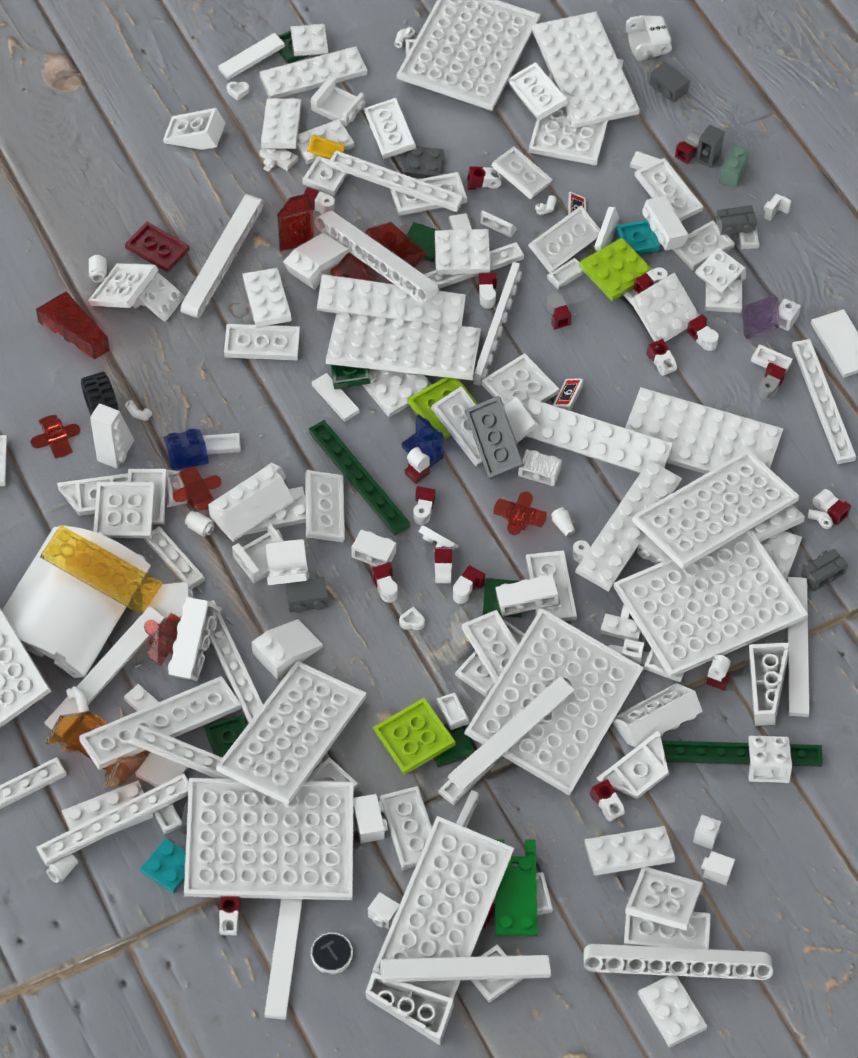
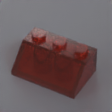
(295, 222)
(397, 242)

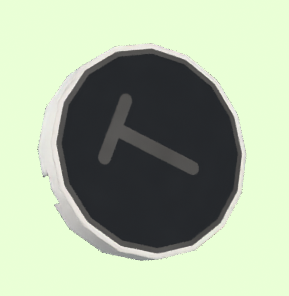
(331, 953)

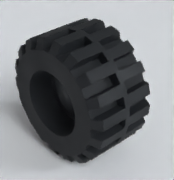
(98, 390)

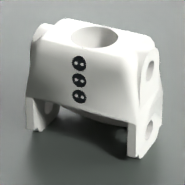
(648, 37)

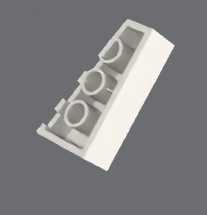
(110, 436)
(192, 638)
(767, 677)
(414, 1006)

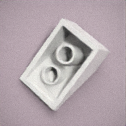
(195, 129)
(314, 259)
(283, 646)

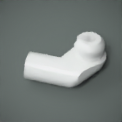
(80, 698)

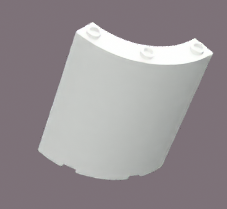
(64, 615)

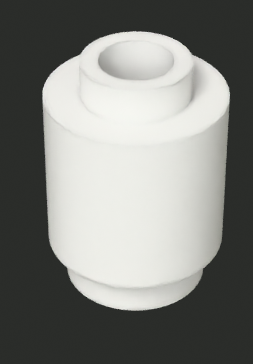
(97, 268)
(199, 523)

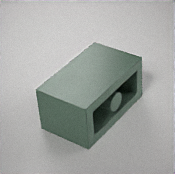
(734, 165)

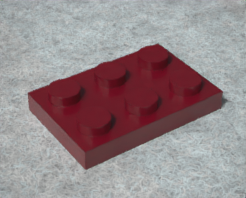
(157, 247)

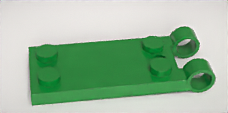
(518, 895)

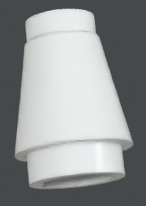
(563, 521)
(60, 869)

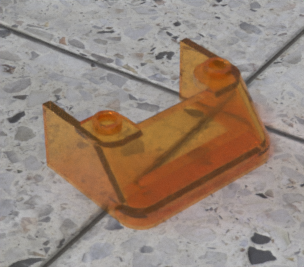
(67, 734)

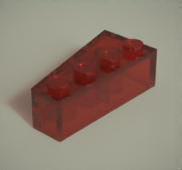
(71, 322)

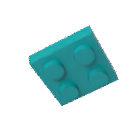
(639, 236)
(166, 866)

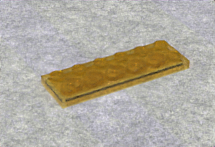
(101, 569)

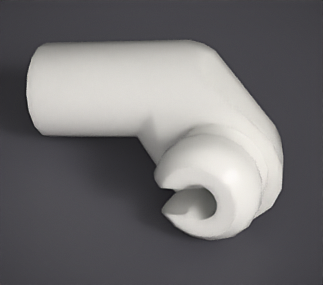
(402, 35)
(547, 208)
(136, 413)
(822, 517)

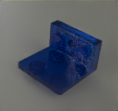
(427, 439)
(186, 449)

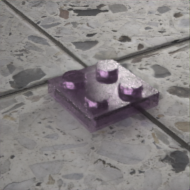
(760, 316)

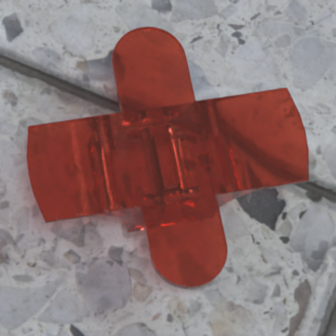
(351, 268)
(55, 436)
(196, 488)
(520, 513)
(161, 638)

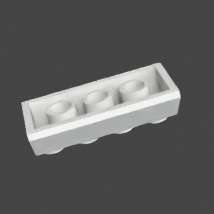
(250, 503)
(658, 713)

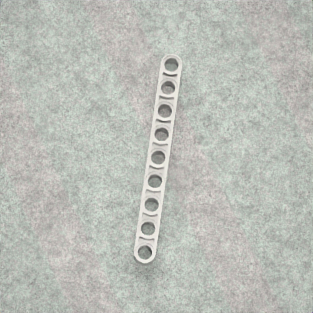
(222, 256)
(377, 257)
(669, 965)

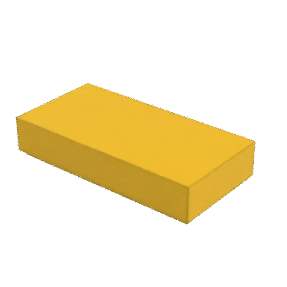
(323, 147)

